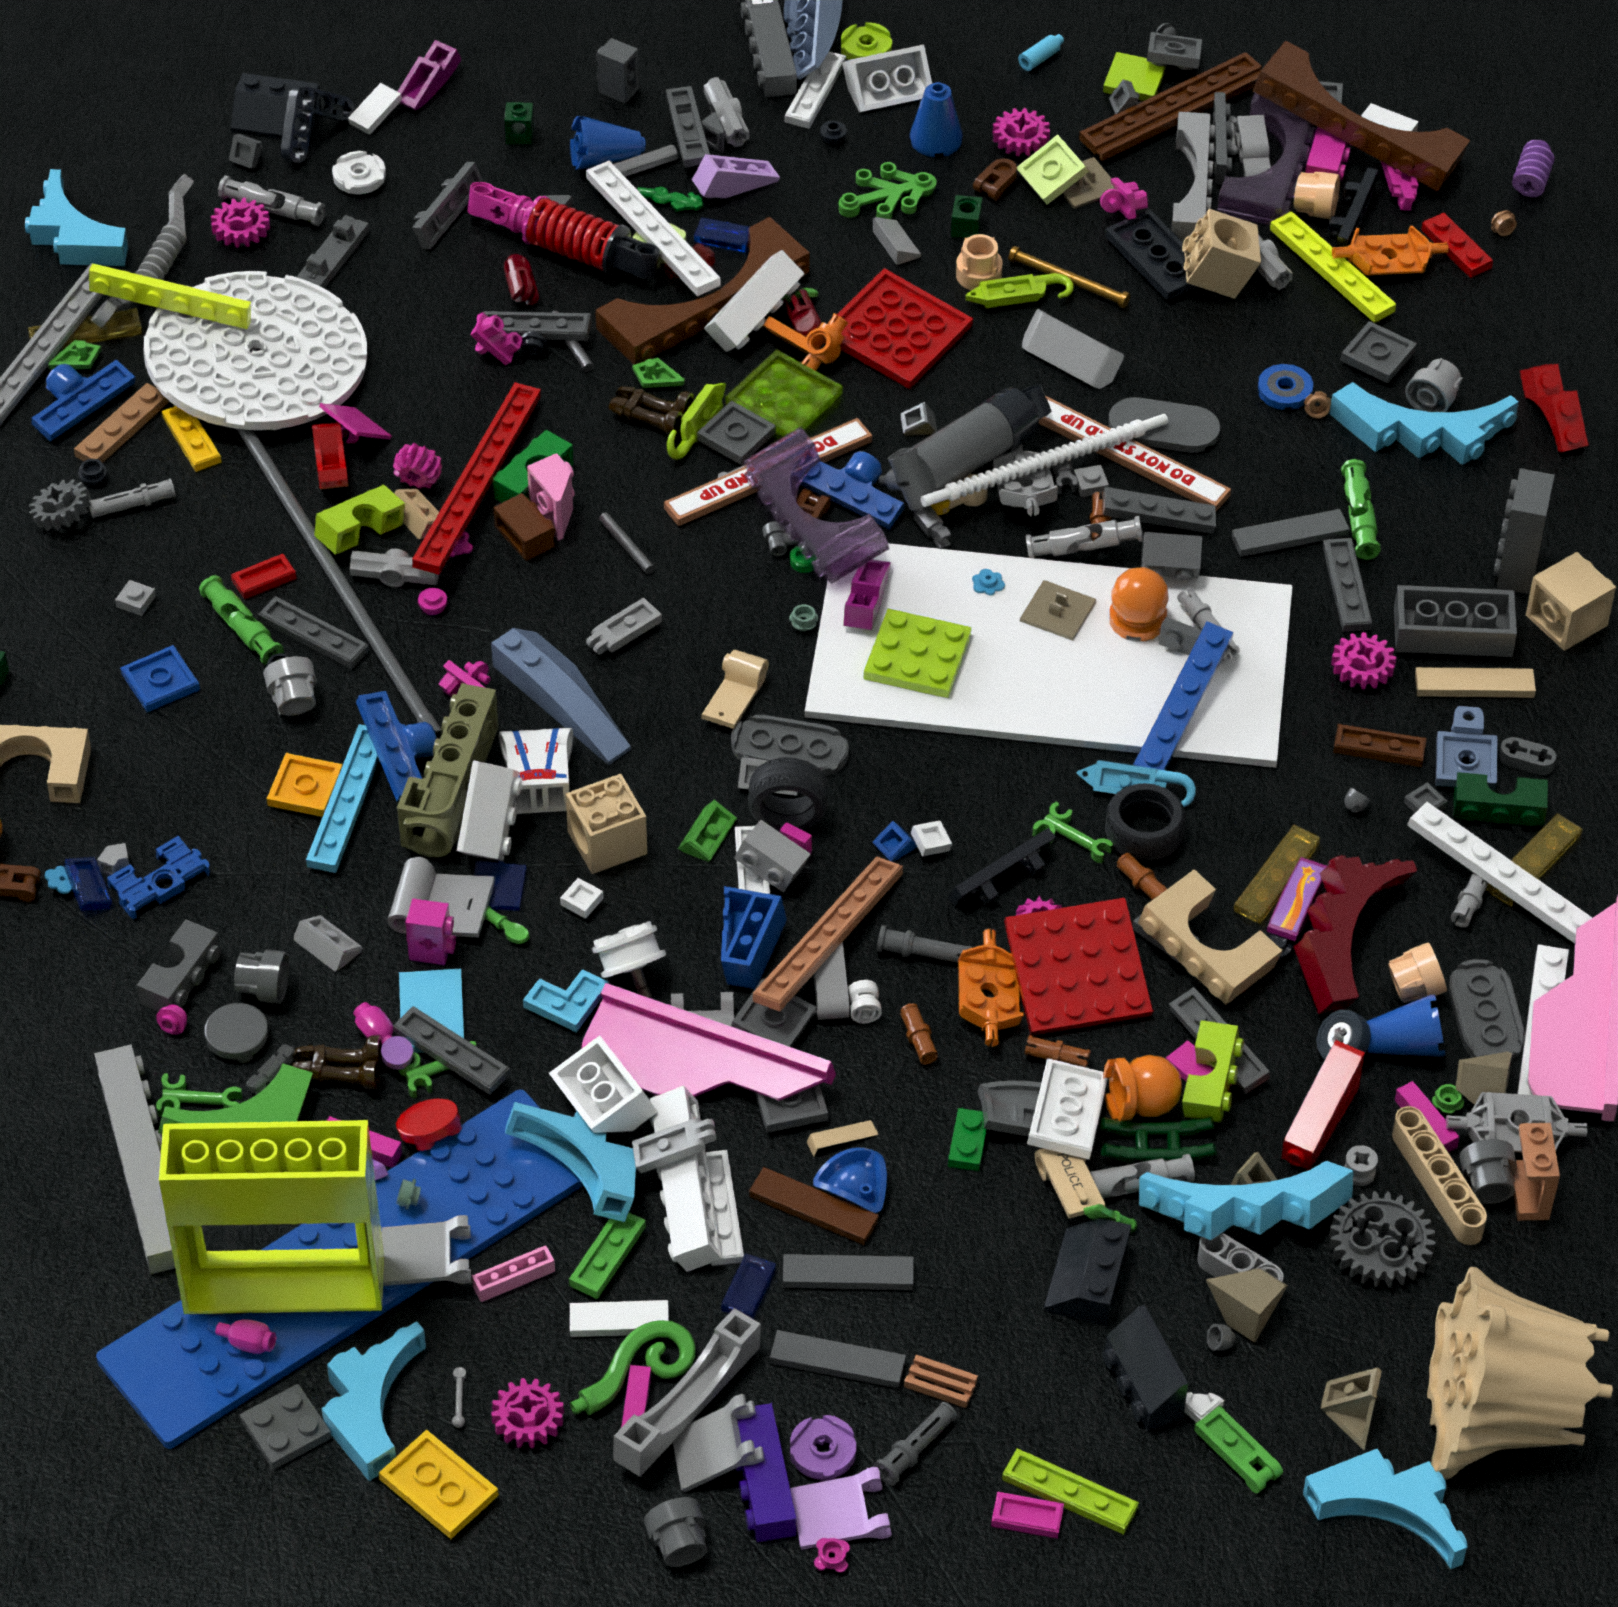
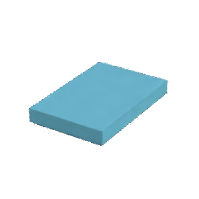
(435, 994)

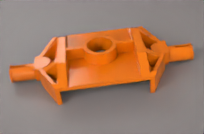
(1408, 252)
(991, 970)

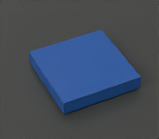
(160, 678)

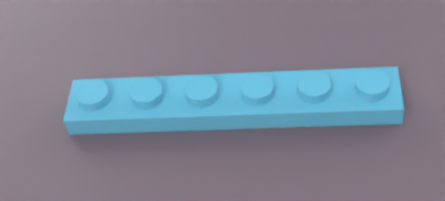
(344, 804)

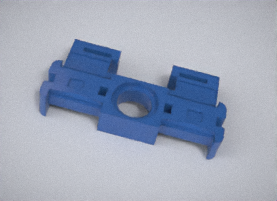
(142, 893)

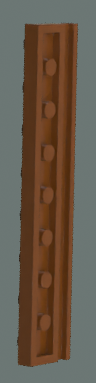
(1162, 110)

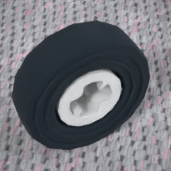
(1343, 1022)

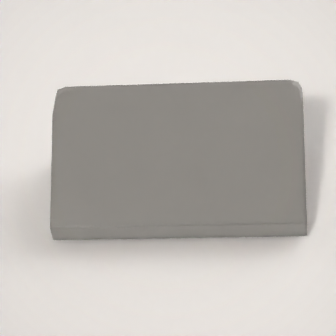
(895, 240)
(326, 942)

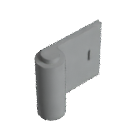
(460, 891)

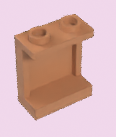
(1537, 1172)

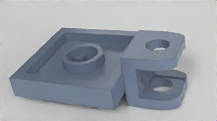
(1466, 741)

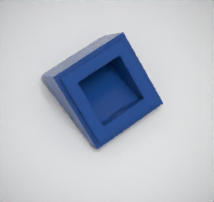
(894, 842)

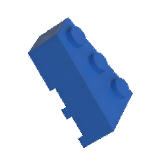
(749, 934)

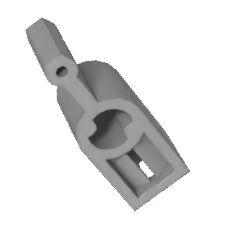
(1252, 144)

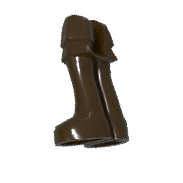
(631, 403)
(316, 1060)

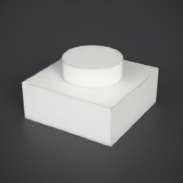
(931, 838)
(581, 898)

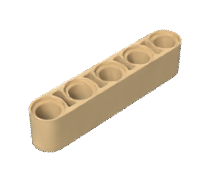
(1444, 1188)

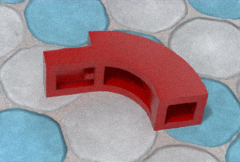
(330, 455)

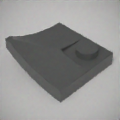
(1009, 1105)

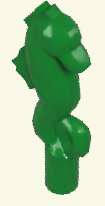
(678, 201)

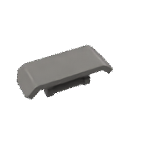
(1071, 350)

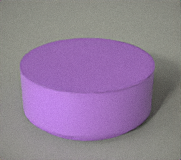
(397, 1052)

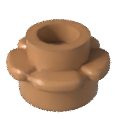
(1503, 223)
(1317, 411)

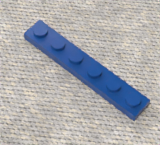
(1184, 697)

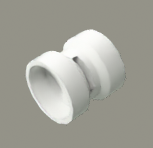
(864, 1002)

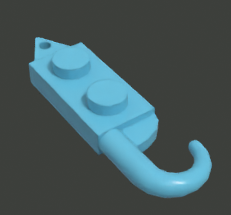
(1113, 777)

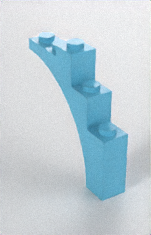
(1421, 432)
(1255, 1207)

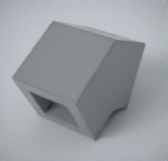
(113, 859)

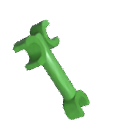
(1058, 824)
(419, 1075)
(176, 1093)

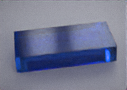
(722, 234)
(87, 883)
(748, 1285)

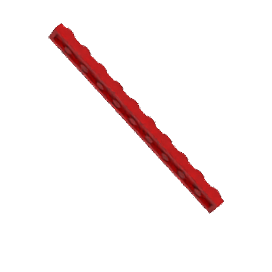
(476, 479)

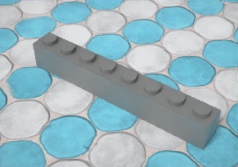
(138, 1148)

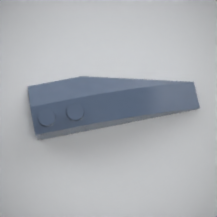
(811, 30)
(559, 690)

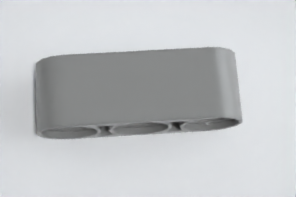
(831, 987)
(1230, 1255)

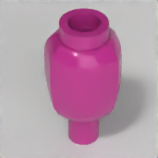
(373, 1021)
(248, 1335)

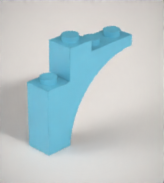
(72, 234)
(601, 1166)
(363, 1386)
(1408, 1499)

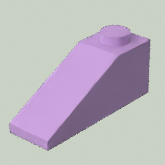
(731, 176)

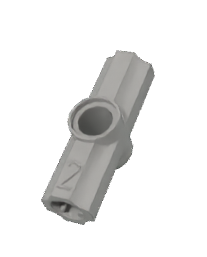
(727, 110)
(1271, 266)
(391, 568)

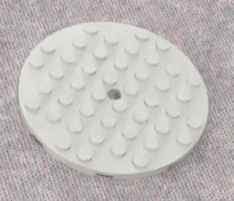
(307, 354)

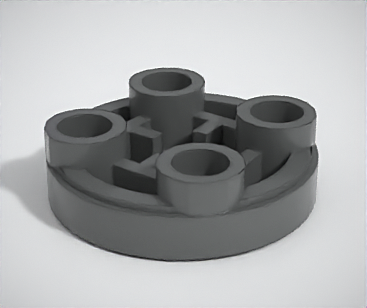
(236, 1031)

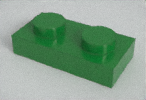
(967, 1140)

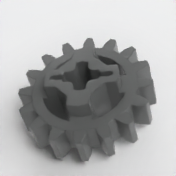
(60, 505)

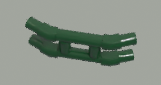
(1143, 1129)

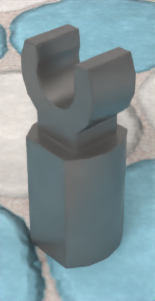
(1064, 476)
(932, 526)

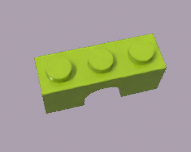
(340, 525)
(1208, 1094)

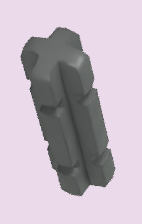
(270, 1068)

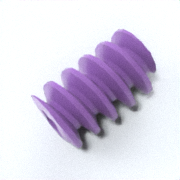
(1533, 168)

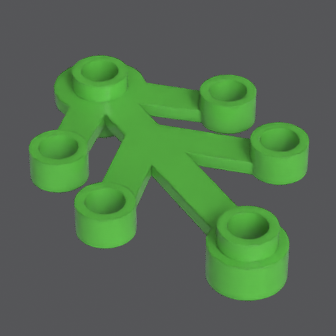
(919, 185)

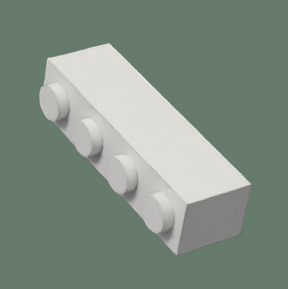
(754, 301)

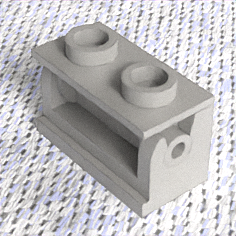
(772, 856)

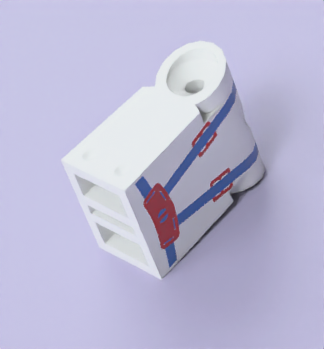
(542, 764)

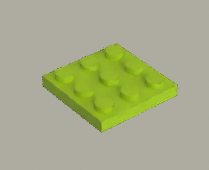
(917, 653)

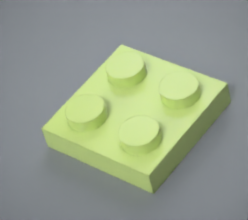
(1052, 169)

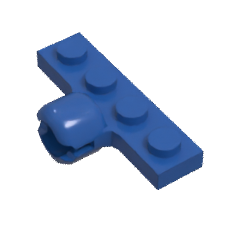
(79, 396)
(854, 488)
(394, 742)

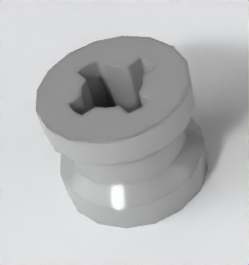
(1362, 1173)

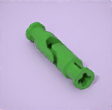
(1362, 511)
(239, 618)

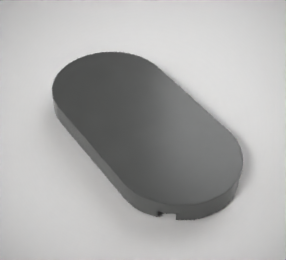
(1187, 430)
(777, 737)
(1486, 1009)

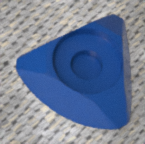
(855, 1177)

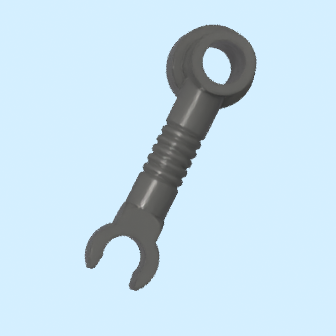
(777, 538)

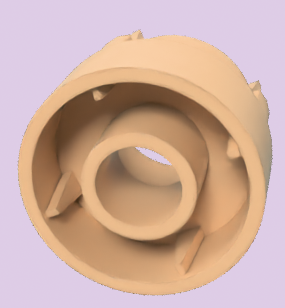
(1317, 194)
(978, 261)
(1417, 974)

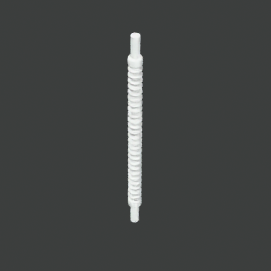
(953, 491)

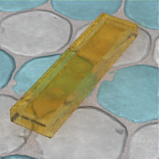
(119, 325)
(1543, 850)
(1273, 876)

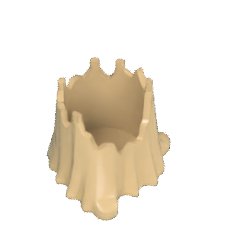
(1506, 1374)

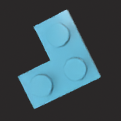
(566, 1007)

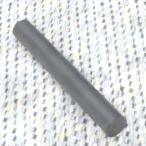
(579, 353)
(626, 543)

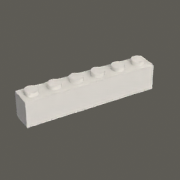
(686, 1189)

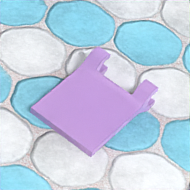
(838, 1509)

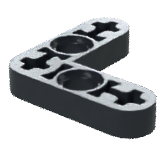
(309, 108)

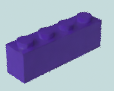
(766, 1483)

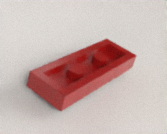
(1461, 247)

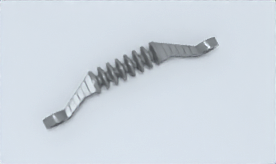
(163, 250)

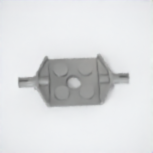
(1030, 489)
(1492, 1118)

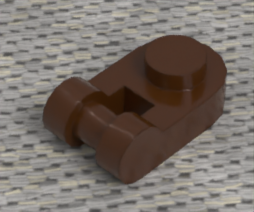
(1001, 172)
(813, 504)
(24, 891)

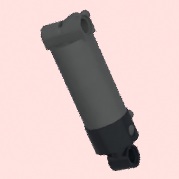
(966, 443)

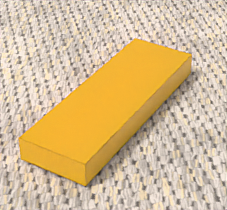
(191, 438)

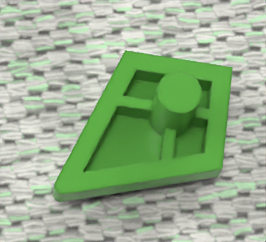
(77, 355)
(656, 374)

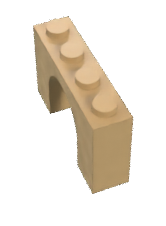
(63, 747)
(1222, 972)

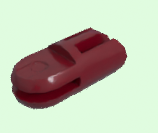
(520, 280)
(804, 317)

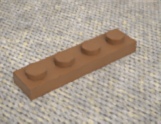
(121, 424)

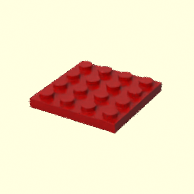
(1078, 966)

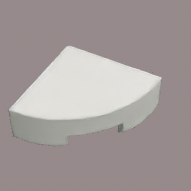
(1200, 1405)

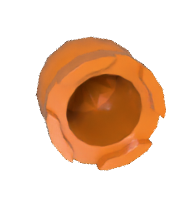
(1138, 604)
(1143, 1087)

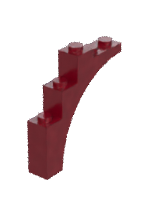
(1327, 948)

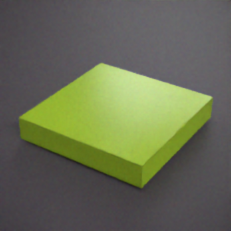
(1143, 75)

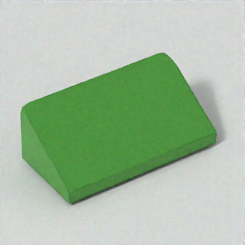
(708, 831)

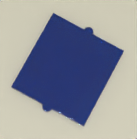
(507, 885)

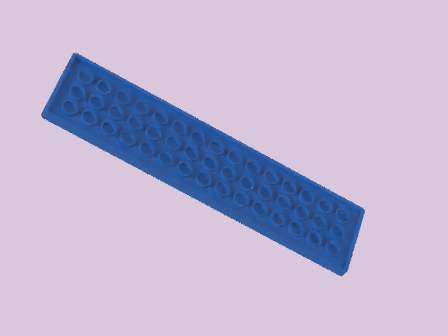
(189, 1377)

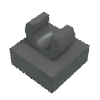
(1124, 97)
(245, 151)

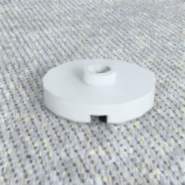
(359, 172)

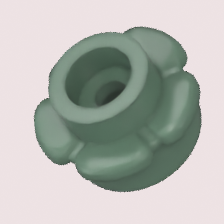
(803, 617)
(408, 1194)

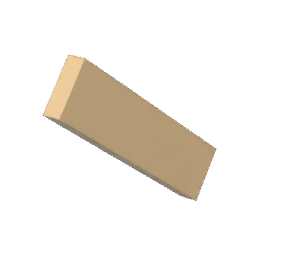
(1475, 682)

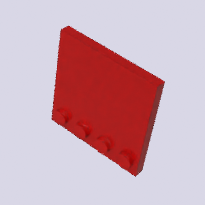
(900, 328)

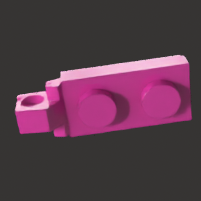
(1401, 186)

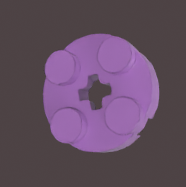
(818, 1464)

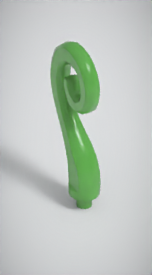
(604, 1391)

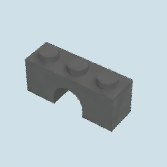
(195, 950)

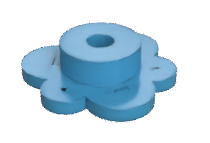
(987, 582)
(58, 880)

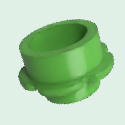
(1447, 1092)

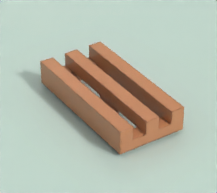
(942, 1376)

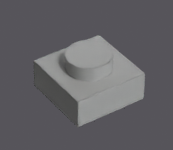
(1090, 480)
(135, 597)

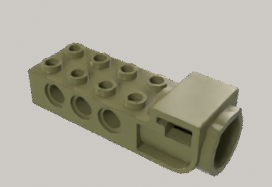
(440, 797)

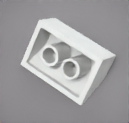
(887, 78)
(489, 811)
(603, 1089)

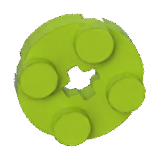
(854, 39)

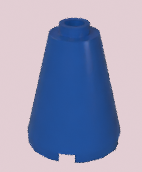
(936, 122)
(602, 142)
(1408, 1030)

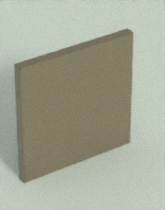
(1090, 186)
(1057, 610)

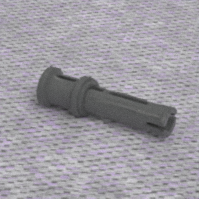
(908, 944)
(905, 1452)

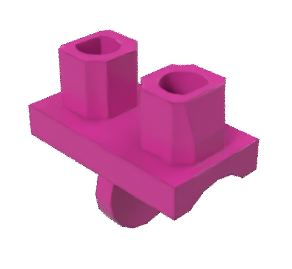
(1124, 198)
(493, 338)
(455, 676)

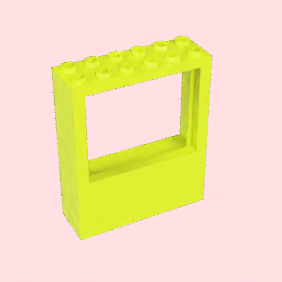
(272, 1177)

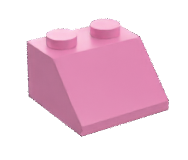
(552, 490)

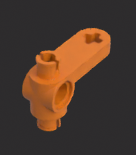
(810, 345)

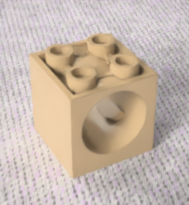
(1221, 253)
(1570, 601)
(606, 823)

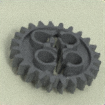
(1382, 1239)

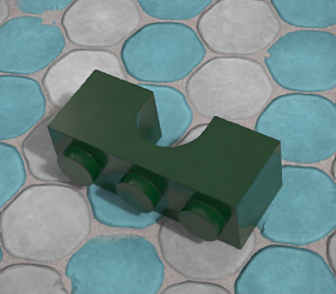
(1479, 803)

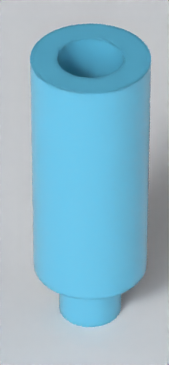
(1040, 52)

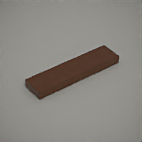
(813, 1205)

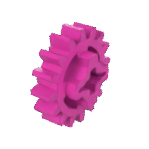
(1021, 132)
(240, 222)
(1363, 660)
(527, 1413)

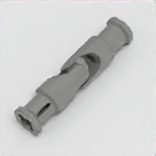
(293, 208)
(1076, 539)
(1108, 1179)

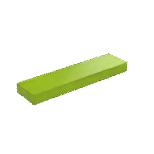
(1070, 1489)

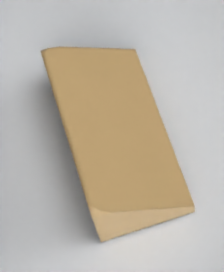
(418, 511)

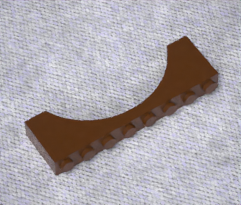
(1293, 85)
(648, 330)

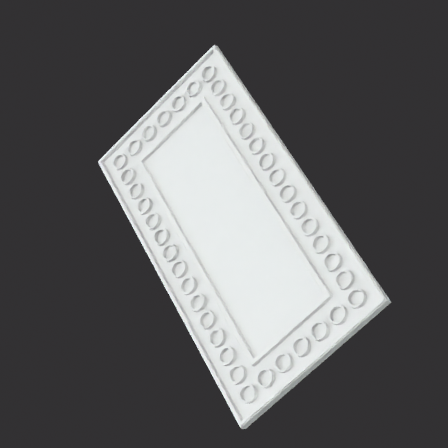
(1055, 689)

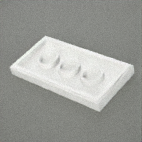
(1067, 1109)

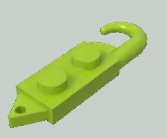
(1017, 289)
(700, 412)

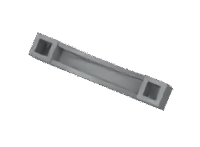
(1193, 139)
(650, 1434)

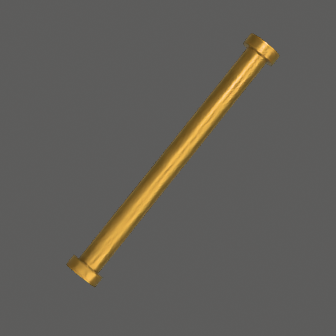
(1084, 283)

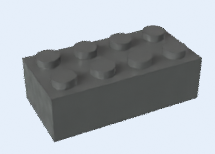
(1523, 530)
(1455, 621)

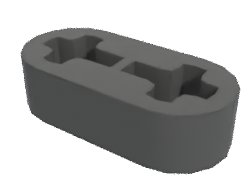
(1527, 756)

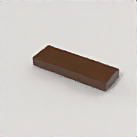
(1379, 745)

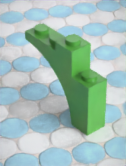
(276, 1103)

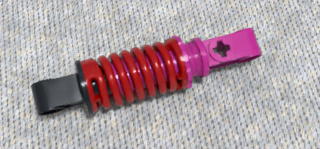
(565, 231)

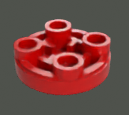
(429, 1122)

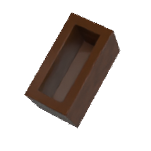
(524, 526)

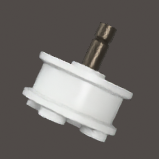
(629, 952)

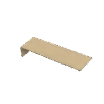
(840, 1135)

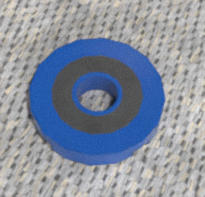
(1287, 375)

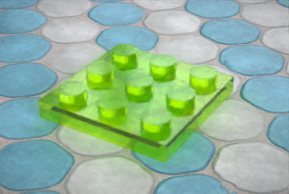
(785, 393)

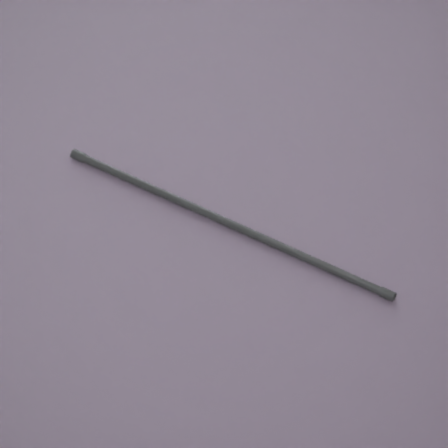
(339, 581)

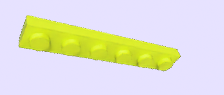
(1336, 271)
(170, 296)

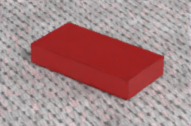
(263, 576)

